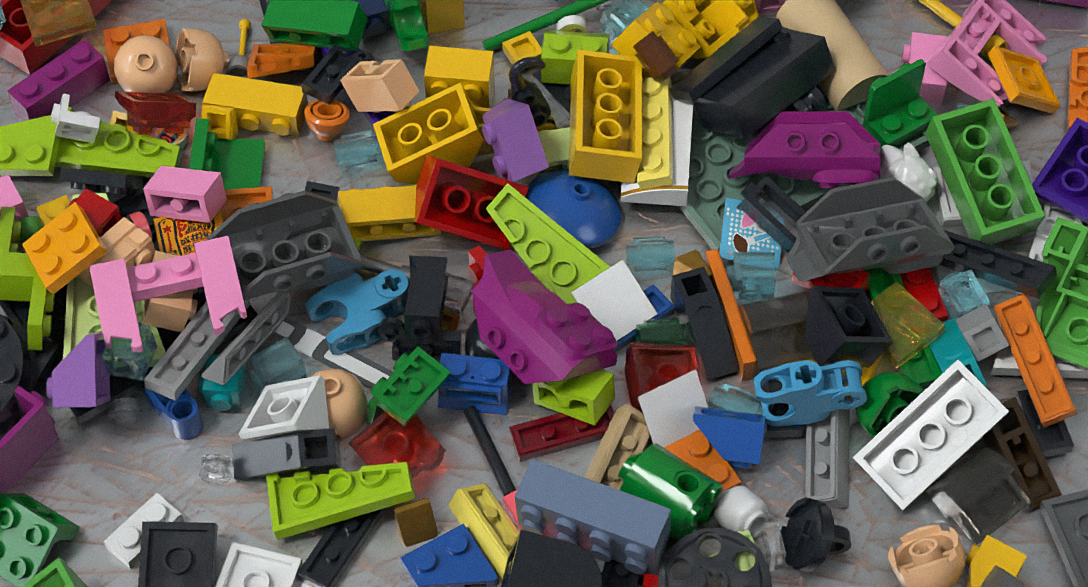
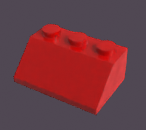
(457, 198)

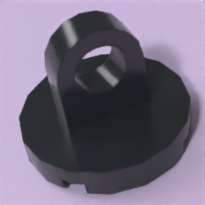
(812, 535)

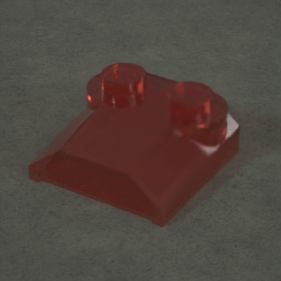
(157, 111)
(655, 365)
(390, 442)

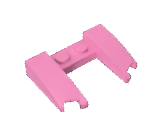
(958, 56)
(119, 287)

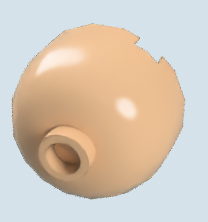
(199, 57)
(146, 65)
(345, 401)
(928, 558)

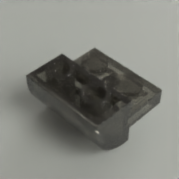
(777, 329)
(979, 494)

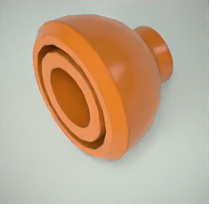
(326, 119)

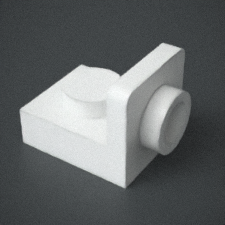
(74, 125)

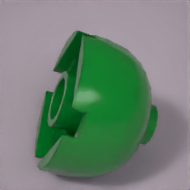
(886, 398)

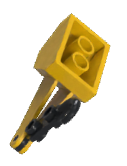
(450, 126)

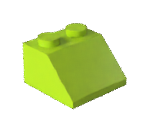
(561, 49)

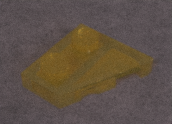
(906, 322)

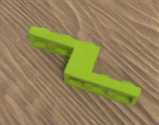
(21, 282)

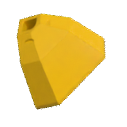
(712, 20)

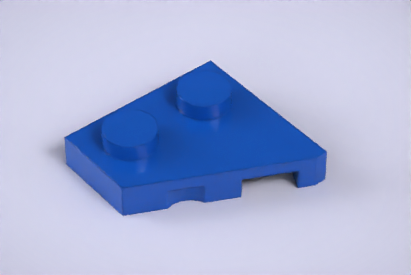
(449, 562)

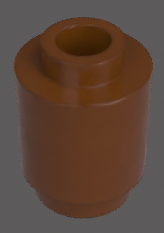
(656, 56)

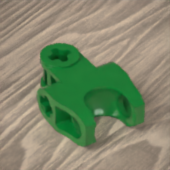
(408, 24)

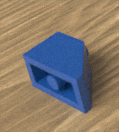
(732, 434)

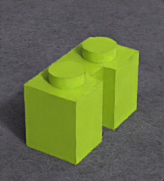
(579, 397)

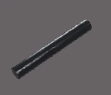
(489, 450)

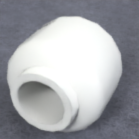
(741, 510)

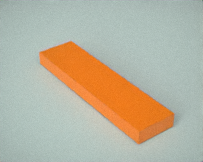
(732, 316)
(1035, 360)

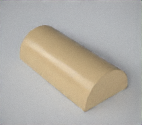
(852, 57)

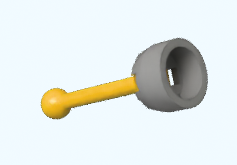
(238, 64)

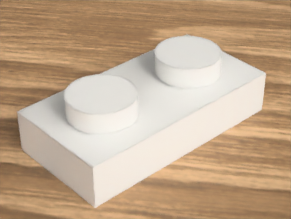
(126, 539)

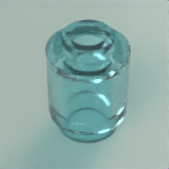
(357, 148)
(650, 253)
(734, 399)

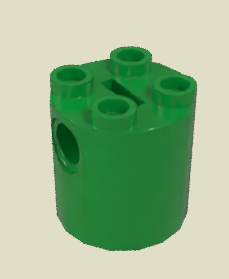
(671, 483)

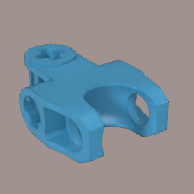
(361, 305)
(810, 391)

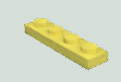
(657, 146)

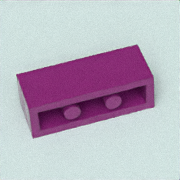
(73, 73)

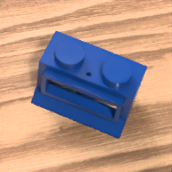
(475, 383)

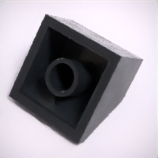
(844, 327)

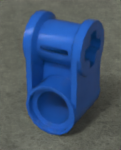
(172, 412)

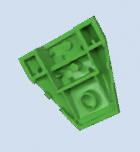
(1064, 304)

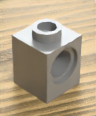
(982, 332)

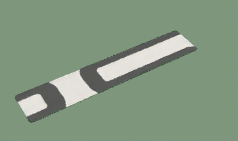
(316, 347)

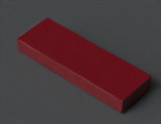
(555, 434)

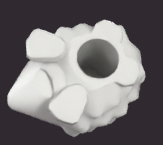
(908, 169)

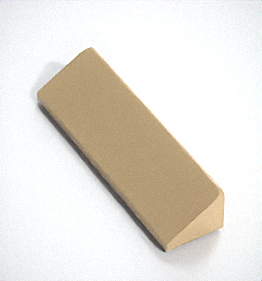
(624, 437)

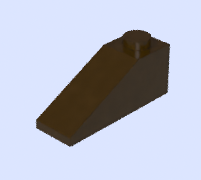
(1017, 444)

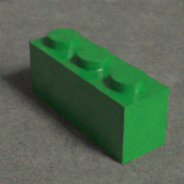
(315, 23)

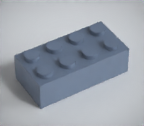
(593, 516)

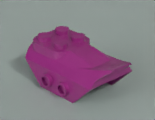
(815, 147)
(534, 327)

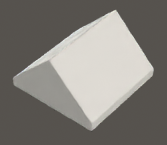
(288, 409)

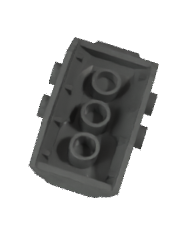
(868, 229)
(290, 244)

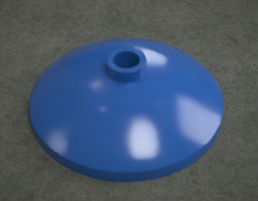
(578, 205)

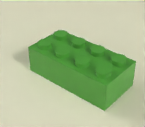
(984, 173)

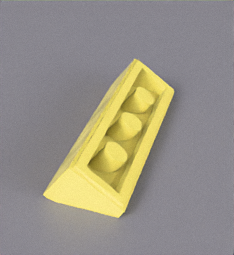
(486, 524)

